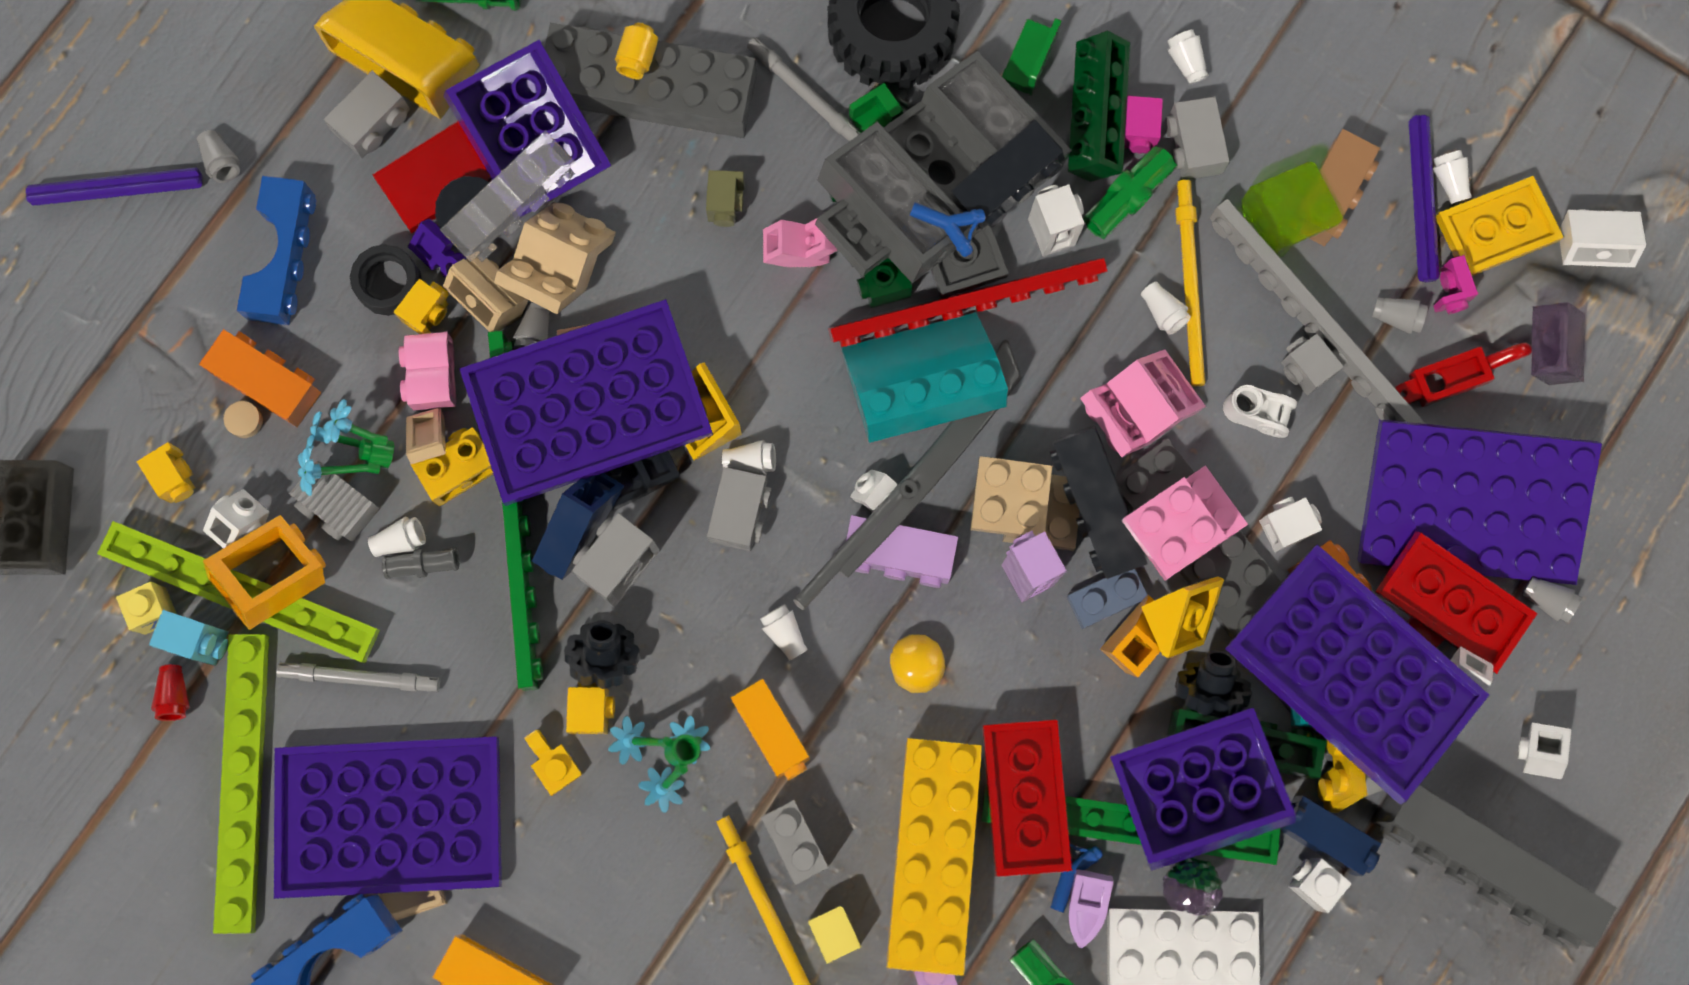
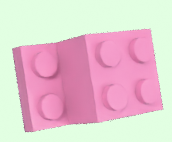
(1142, 402)
(1184, 522)

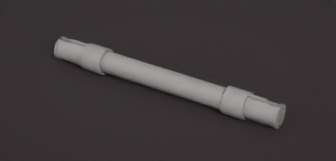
(774, 63)
(312, 672)

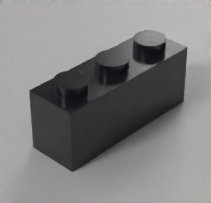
(1010, 174)

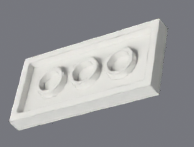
(1182, 947)

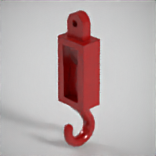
(1459, 373)

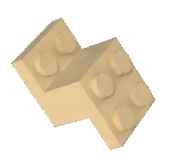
(555, 257)
(1021, 499)

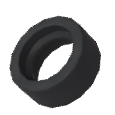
(373, 257)

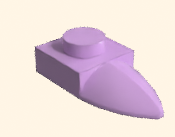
(1088, 905)

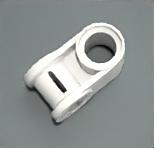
(1267, 412)

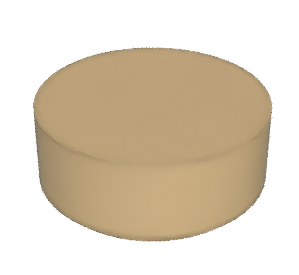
(243, 419)

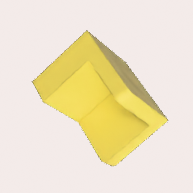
(834, 934)

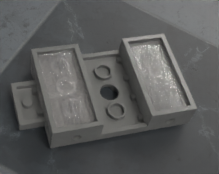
(885, 169)

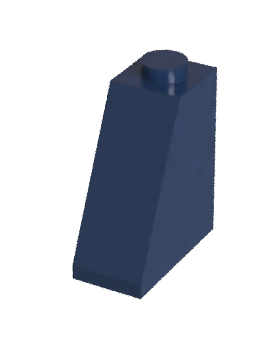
(575, 522)

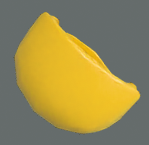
(917, 663)

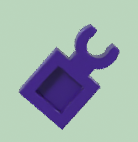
(434, 247)

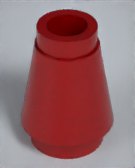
(170, 694)

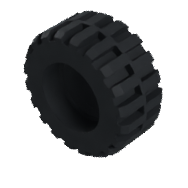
(893, 60)

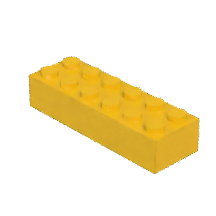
(934, 857)

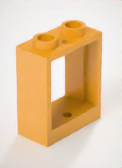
(276, 598)
(771, 730)

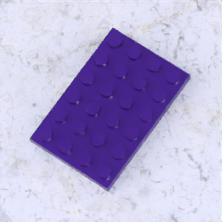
(585, 402)
(1483, 495)
(1358, 673)
(387, 817)

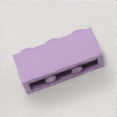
(911, 554)
(1032, 565)

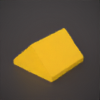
(719, 414)
(1183, 617)

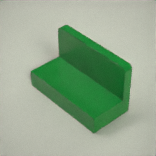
(1030, 55)

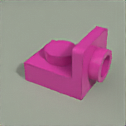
(1458, 281)

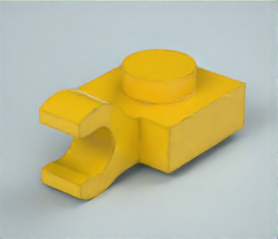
(554, 767)

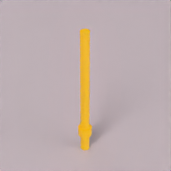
(1186, 217)
(739, 854)

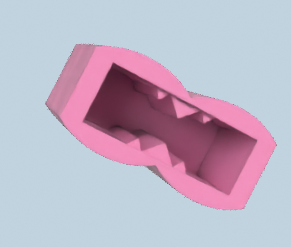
(429, 371)

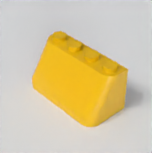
(399, 48)

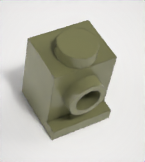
(724, 196)

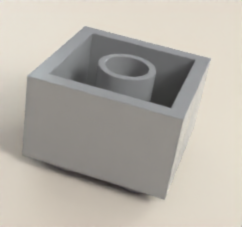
(615, 559)

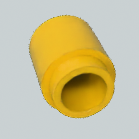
(636, 50)

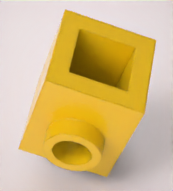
(589, 709)

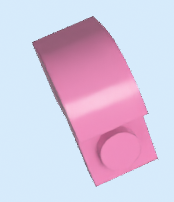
(795, 245)

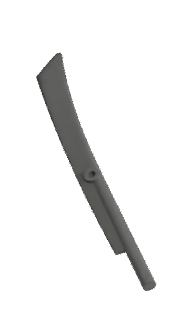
(909, 491)

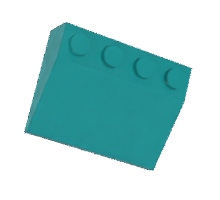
(925, 377)

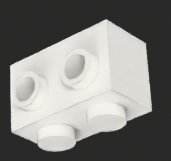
(1056, 219)
(1602, 238)

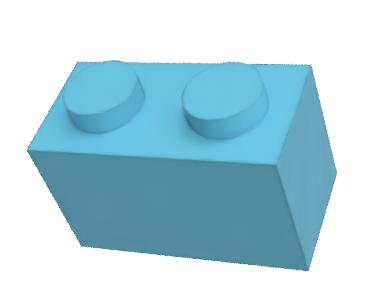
(189, 638)

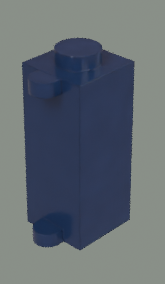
(1332, 837)

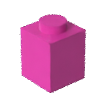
(1143, 123)

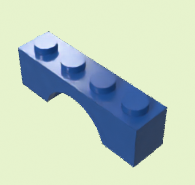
(270, 292)
(360, 931)

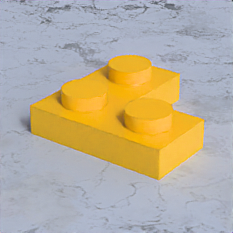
(1341, 784)

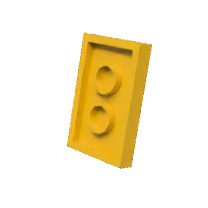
(1500, 226)

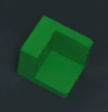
(874, 107)

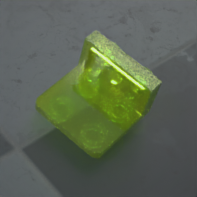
(1291, 207)

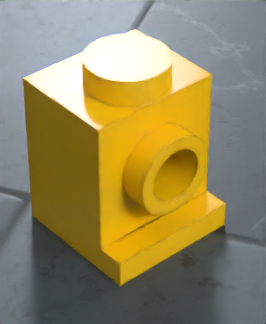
(423, 306)
(168, 473)

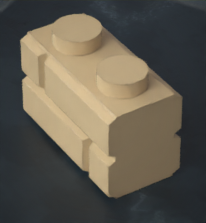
(487, 302)

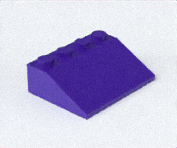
(514, 104)
(1203, 789)

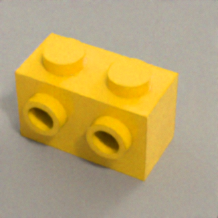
(457, 470)

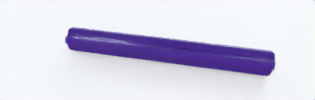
(114, 186)
(1423, 198)

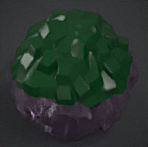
(1193, 887)

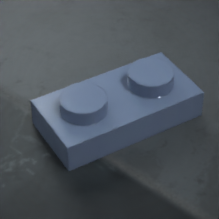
(1106, 598)

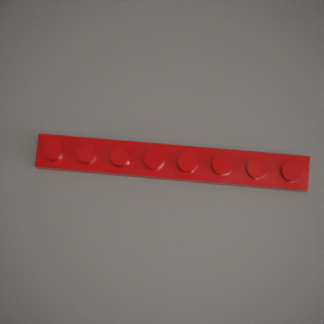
(982, 298)

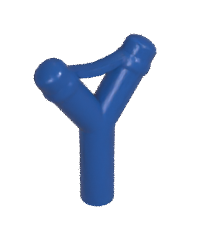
(951, 224)
(1066, 878)

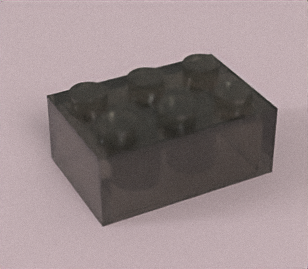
(34, 516)

